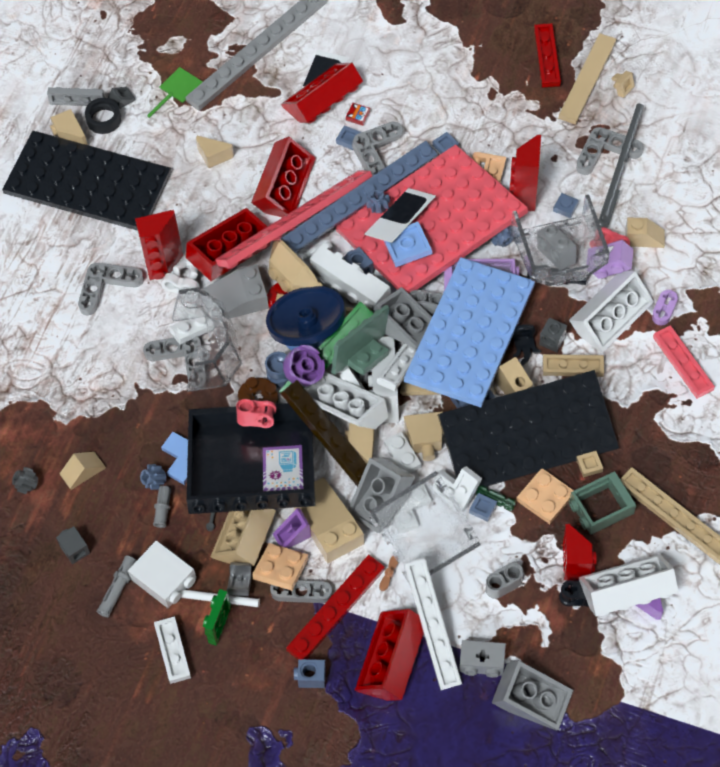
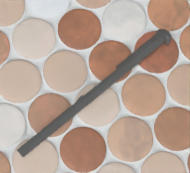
(613, 193)

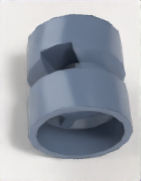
(274, 368)

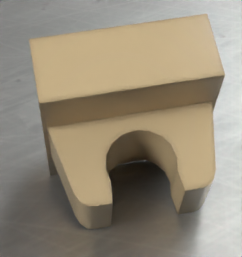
(623, 83)

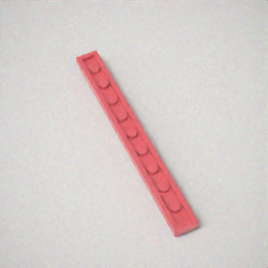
(288, 223)

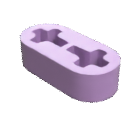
(660, 305)

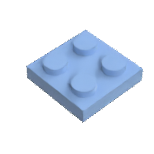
(409, 245)

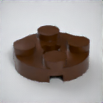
(258, 386)

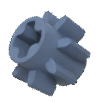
(377, 201)
(503, 238)
(153, 477)

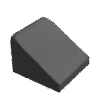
(121, 96)

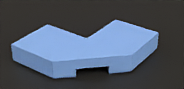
(177, 447)

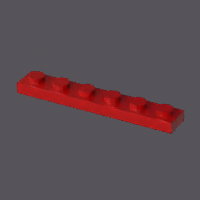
(335, 608)

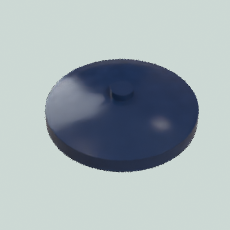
(306, 316)

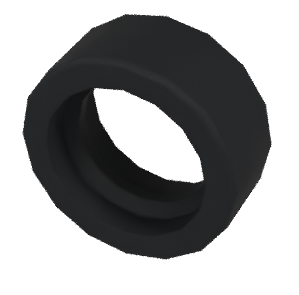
(98, 105)

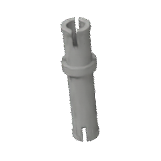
(120, 579)

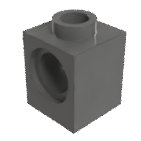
(553, 335)
(72, 545)

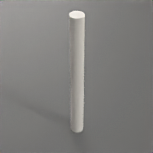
(205, 596)

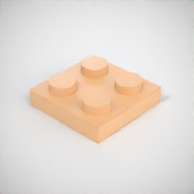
(545, 496)
(280, 566)

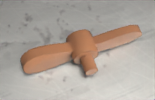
(389, 572)

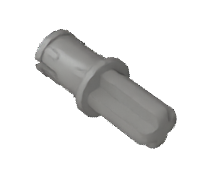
(162, 507)

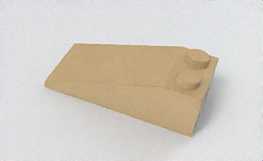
(331, 523)

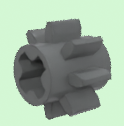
(25, 480)

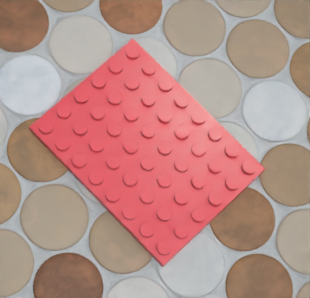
(461, 217)

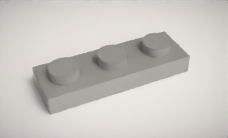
(73, 96)

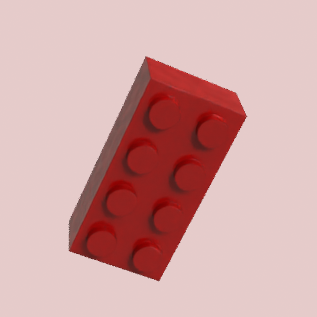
(220, 239)

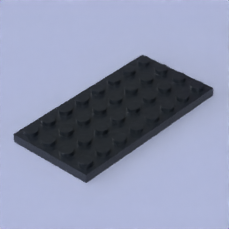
(86, 180)
(529, 429)

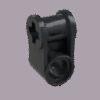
(577, 595)

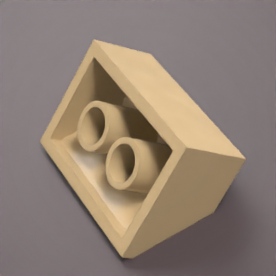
(243, 536)

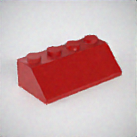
(323, 92)
(525, 172)
(283, 178)
(160, 243)
(391, 655)

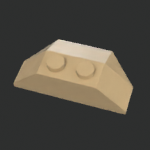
(289, 269)

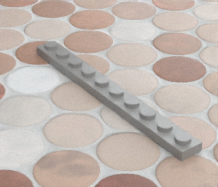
(253, 52)

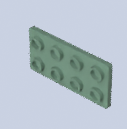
(360, 346)

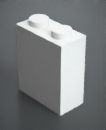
(162, 574)

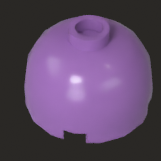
(303, 365)

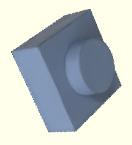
(346, 137)
(444, 142)
(566, 205)
(483, 507)

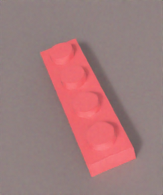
(683, 362)

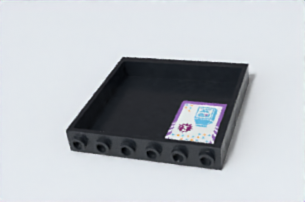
(248, 465)

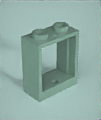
(620, 494)

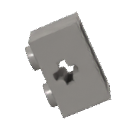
(474, 650)

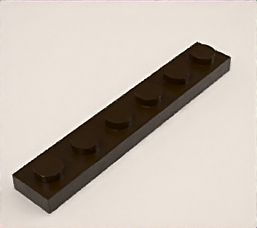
(325, 431)

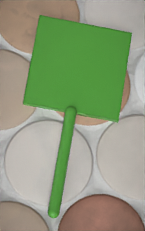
(178, 86)

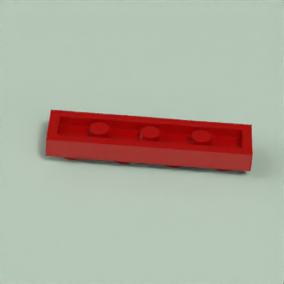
(547, 55)

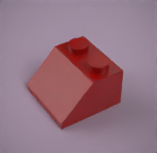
(577, 554)

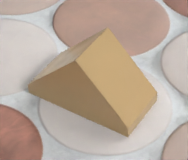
(214, 151)
(81, 468)

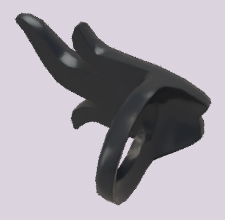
(524, 342)

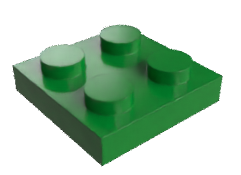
(217, 618)

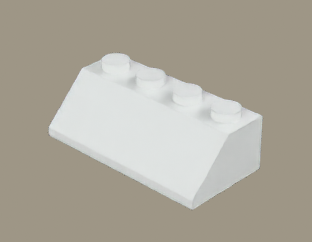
(612, 310)
(348, 401)
(629, 585)

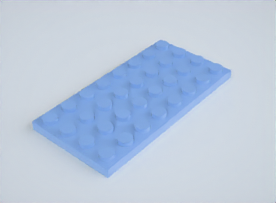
(469, 332)

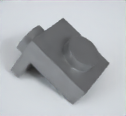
(239, 579)

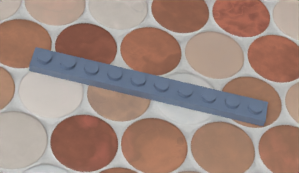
(357, 198)

